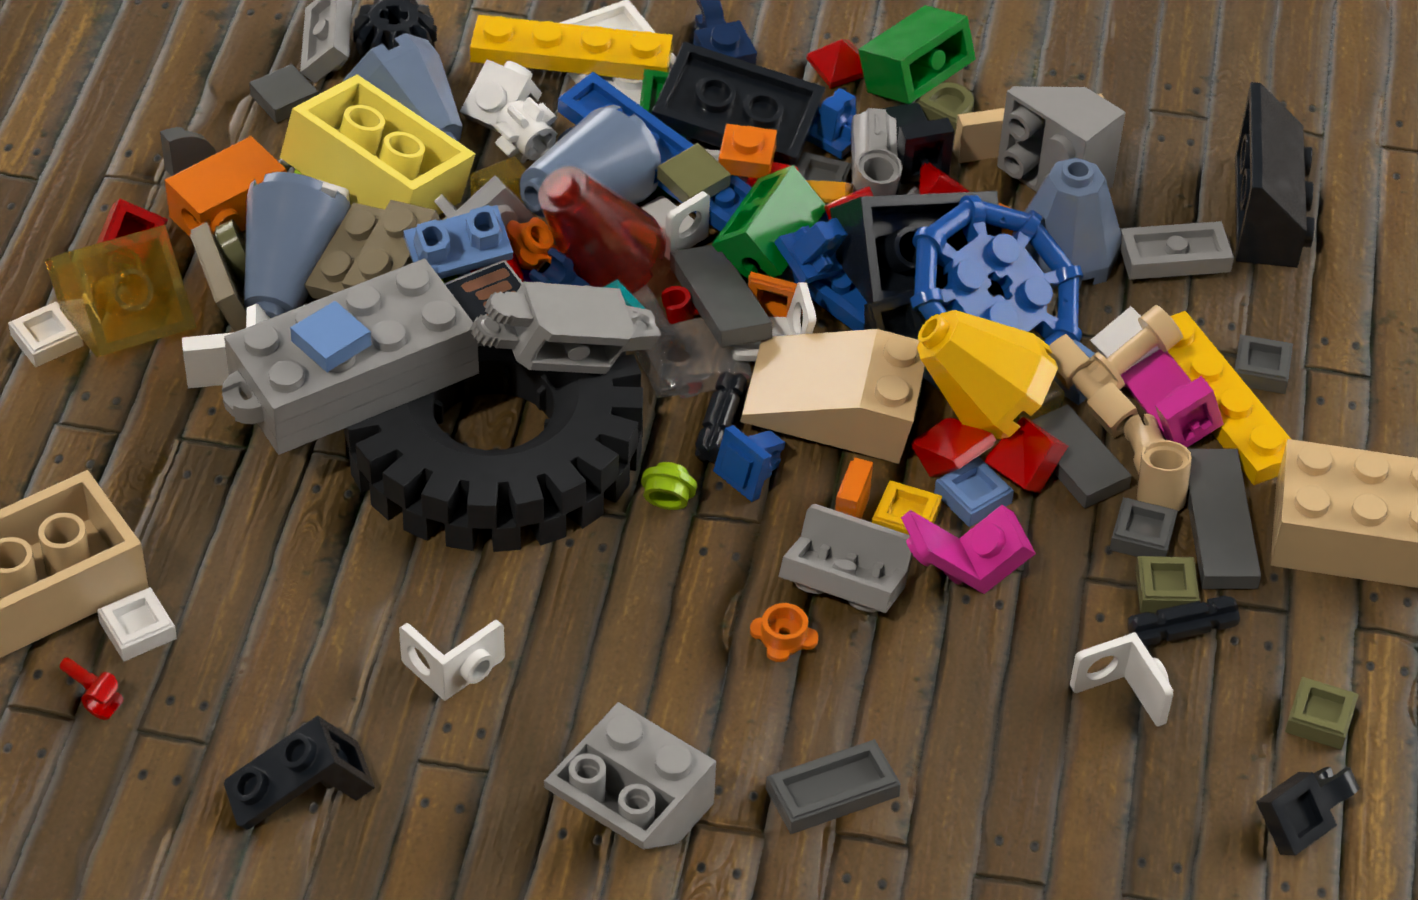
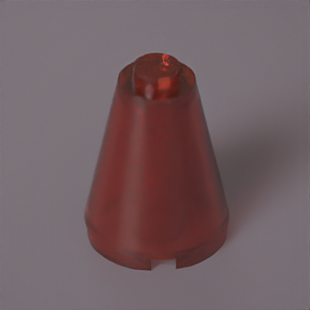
(600, 230)

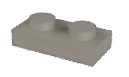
(325, 37)
(1176, 250)

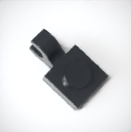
(1301, 806)

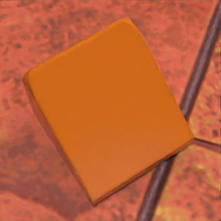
(772, 293)

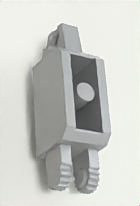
(565, 326)

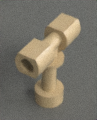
(1101, 377)

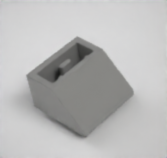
(1056, 126)
(636, 779)

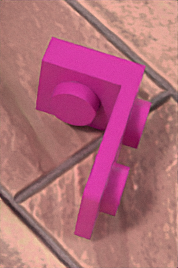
(1182, 407)
(978, 557)

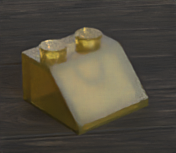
(122, 291)

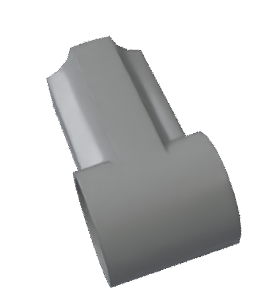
(875, 152)

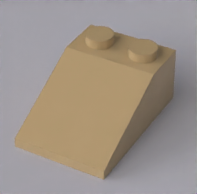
(838, 389)

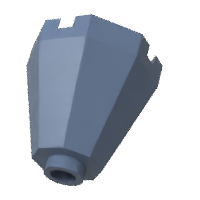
(414, 79)
(1079, 218)

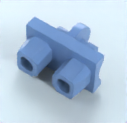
(460, 242)

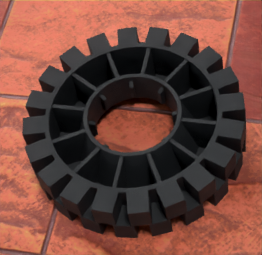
(561, 472)

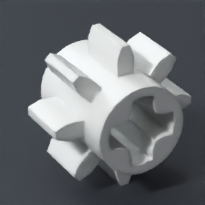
(525, 129)

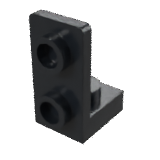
(921, 141)
(293, 766)

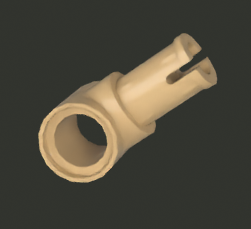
(1159, 462)

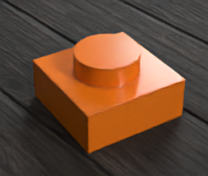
(748, 150)

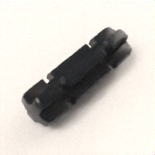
(720, 414)
(1185, 620)

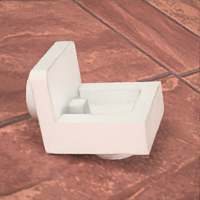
(495, 89)

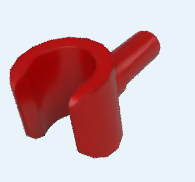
(678, 304)
(101, 692)

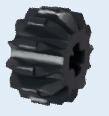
(389, 19)

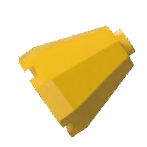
(986, 369)

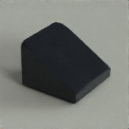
(894, 315)

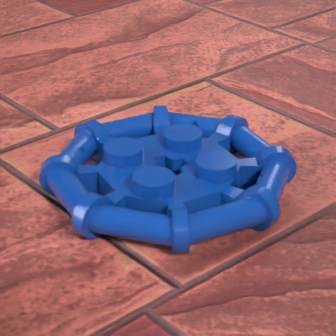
(1000, 260)

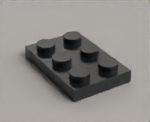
(717, 90)

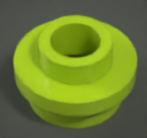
(668, 486)

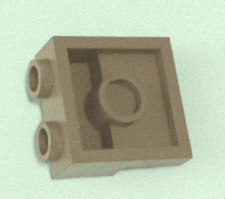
(366, 246)

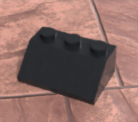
(1272, 184)
(880, 233)

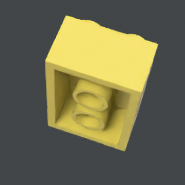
(375, 148)

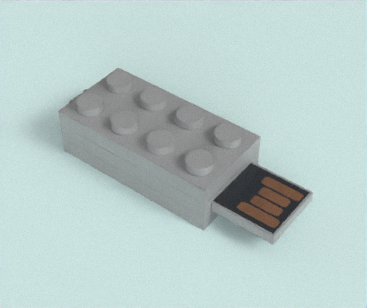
(416, 348)

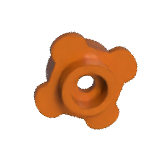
(531, 242)
(780, 620)

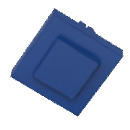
(833, 124)
(813, 249)
(748, 460)

